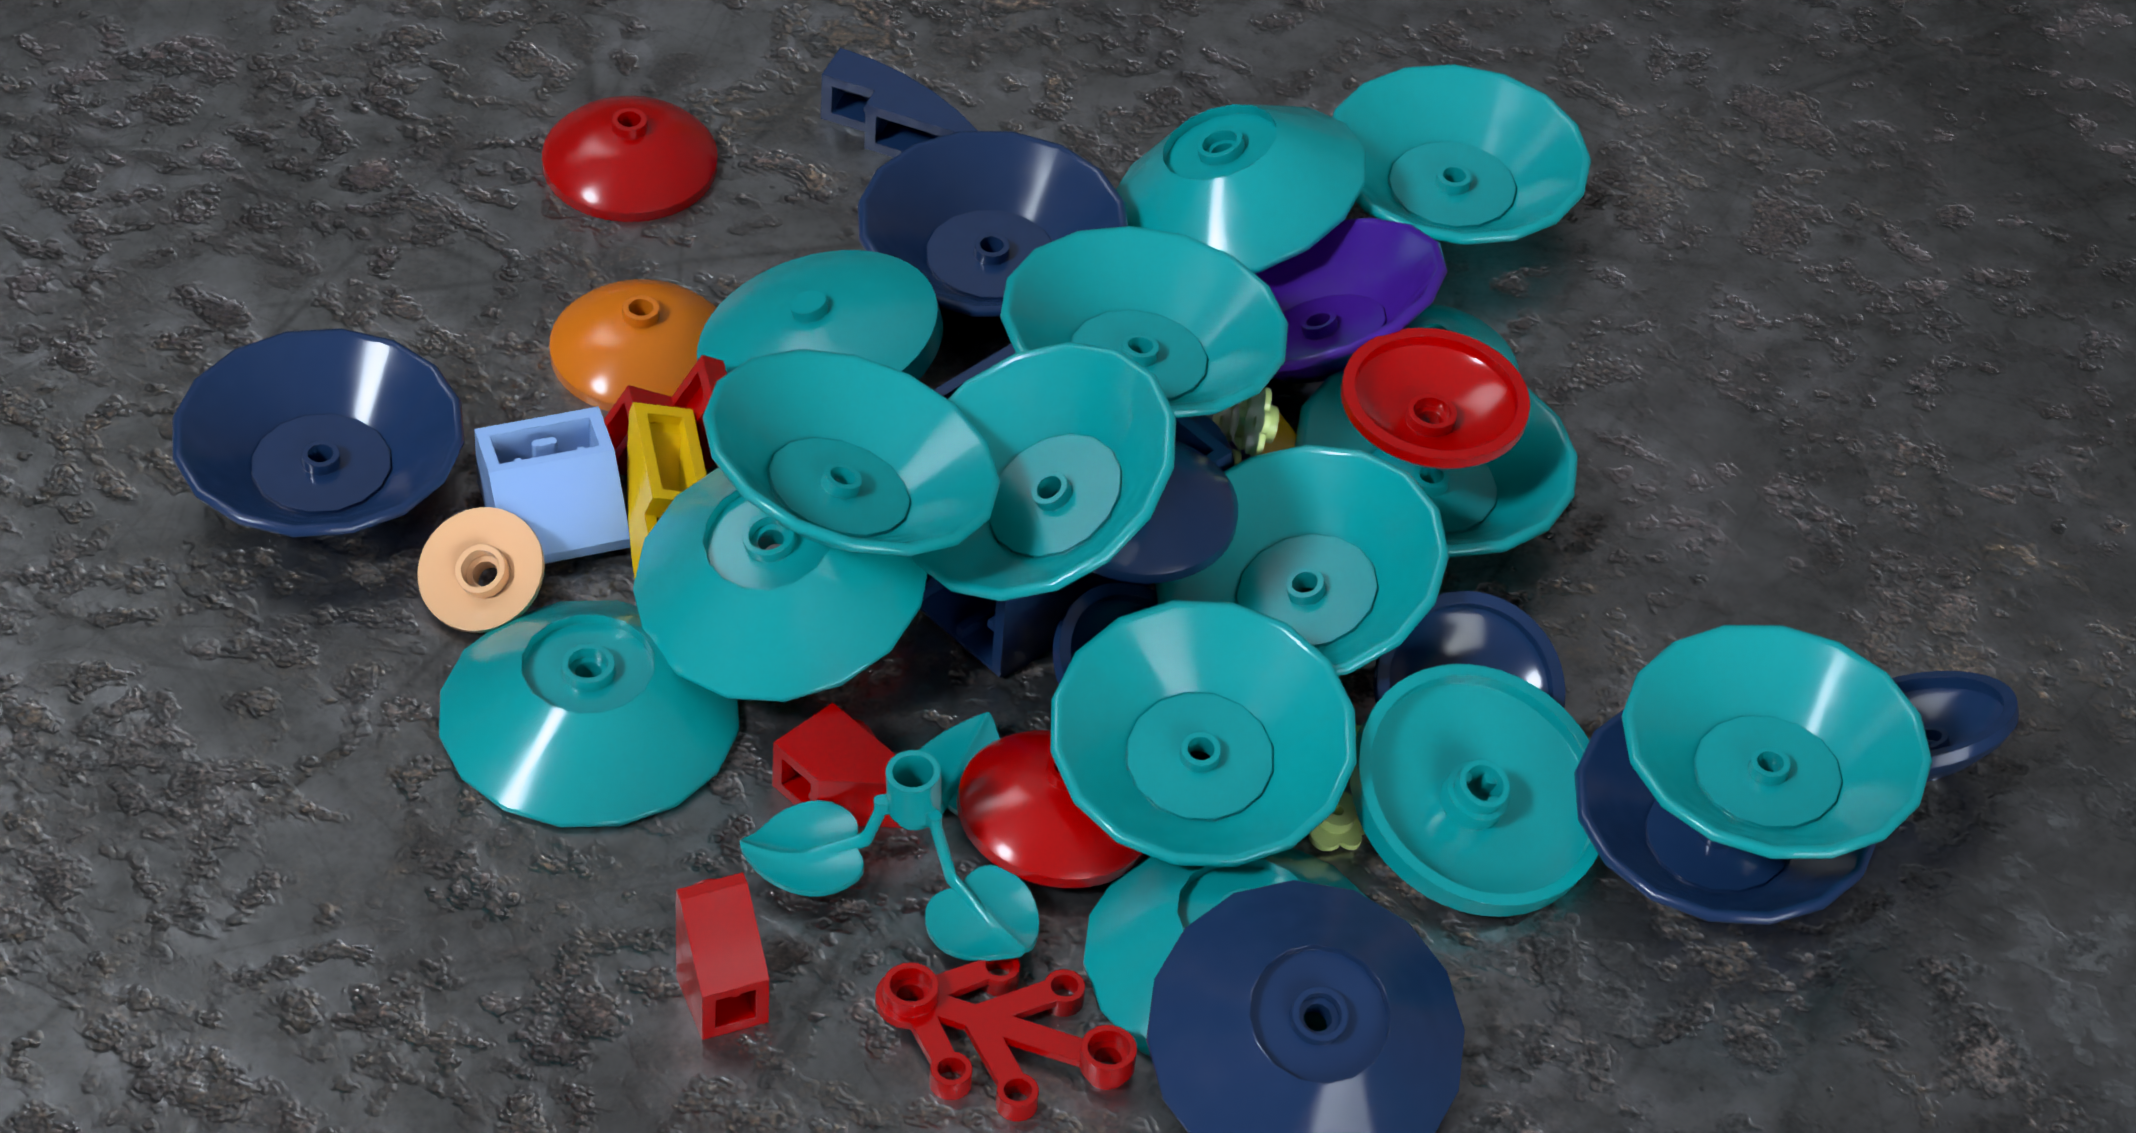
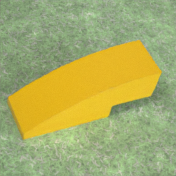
(661, 463)

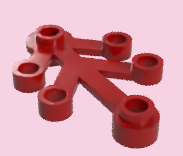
(996, 1025)

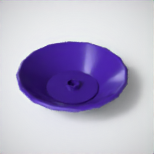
(1349, 288)

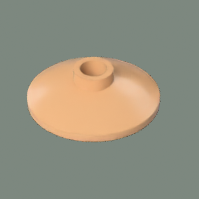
(462, 551)

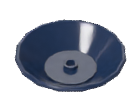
(978, 206)
(317, 432)
(1680, 865)
(1235, 1034)

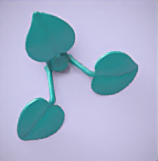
(817, 842)

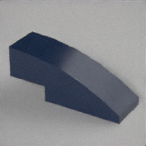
(884, 104)

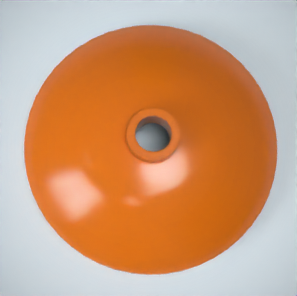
(626, 336)

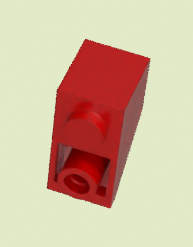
(833, 762)
(721, 956)

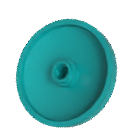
(831, 304)
(1473, 790)

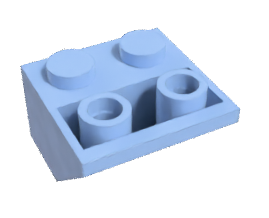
(558, 479)

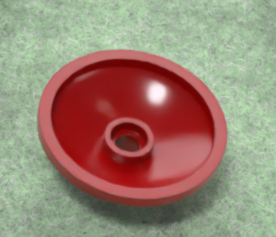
(629, 159)
(1435, 398)
(1027, 822)

